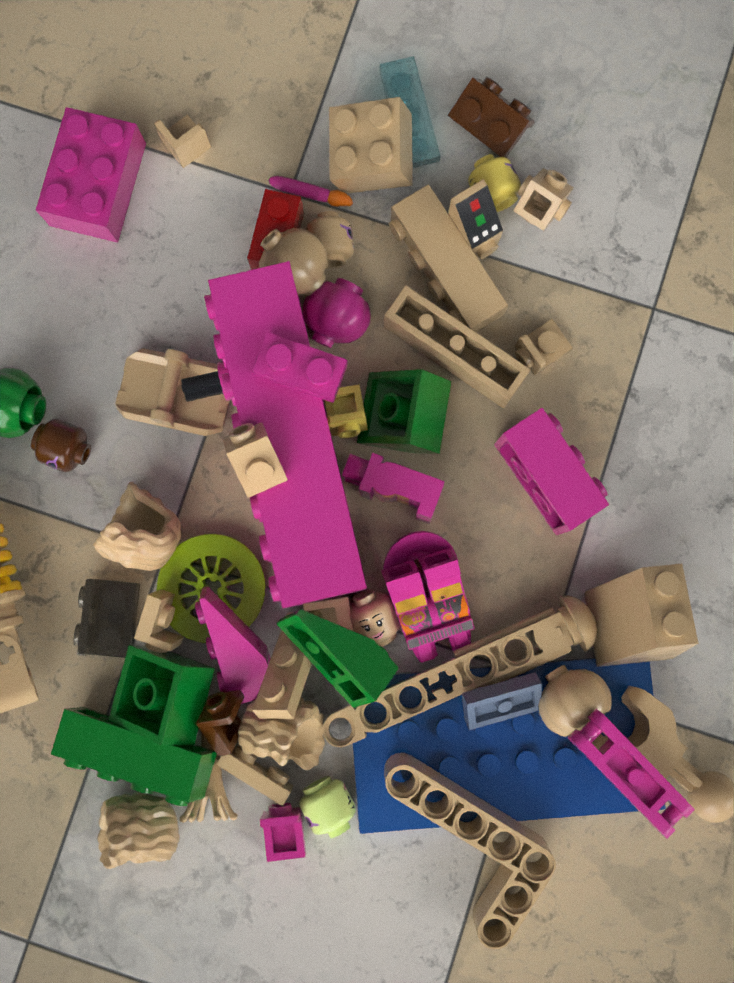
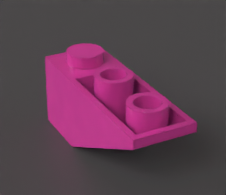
(236, 647)

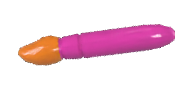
(334, 197)

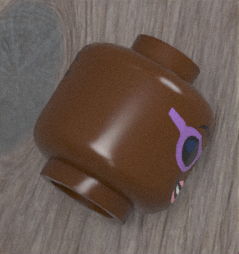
(60, 445)

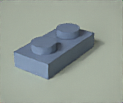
(502, 701)

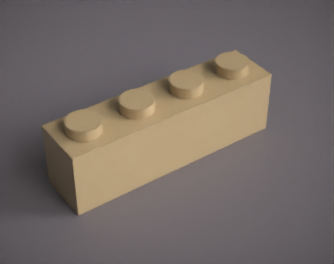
(446, 260)
(455, 347)

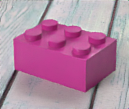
(91, 174)
(551, 472)

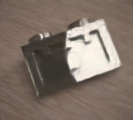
(106, 617)

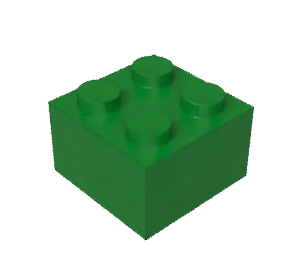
(161, 695)

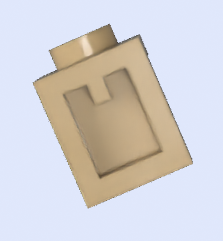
(542, 347)
(154, 618)

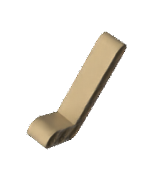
(479, 833)

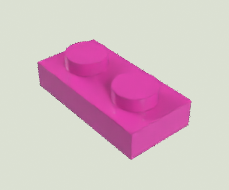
(300, 367)

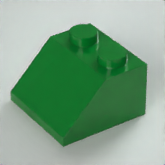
(405, 411)

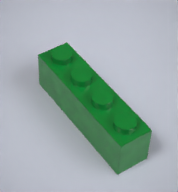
(93, 742)

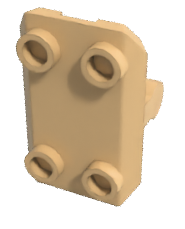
(154, 393)

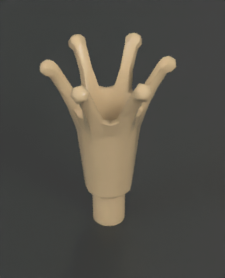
(215, 792)

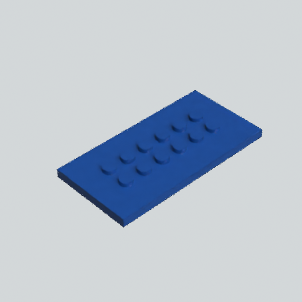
(508, 764)

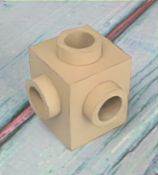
(544, 198)

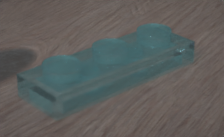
(402, 80)

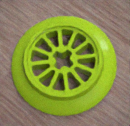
(201, 547)

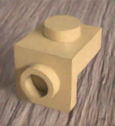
(254, 458)

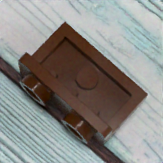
(491, 116)

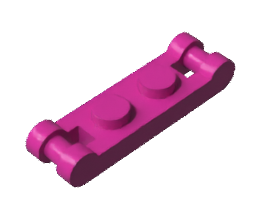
(631, 773)

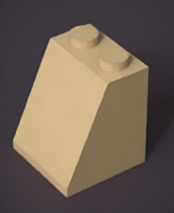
(642, 616)

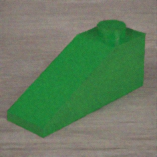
(345, 658)

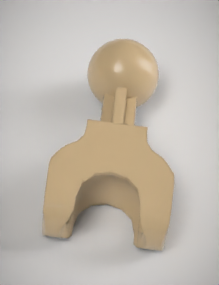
(657, 741)

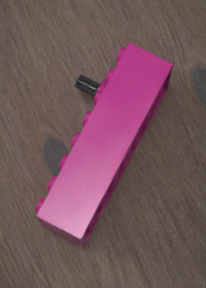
(308, 515)

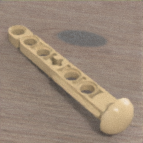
(550, 632)

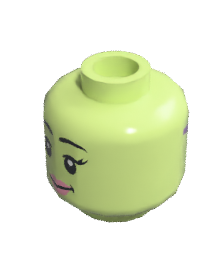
(327, 806)

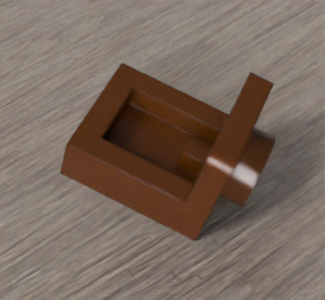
(220, 721)

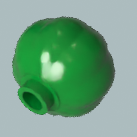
(20, 403)

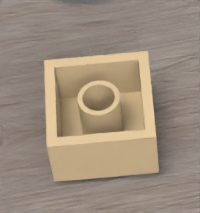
(370, 145)

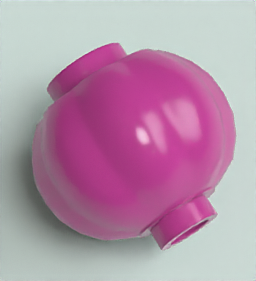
(336, 313)

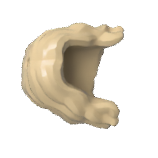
(140, 532)
(284, 738)
(137, 830)

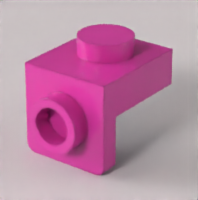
(283, 832)

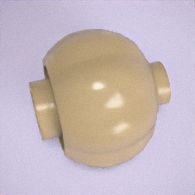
(304, 252)
(572, 698)

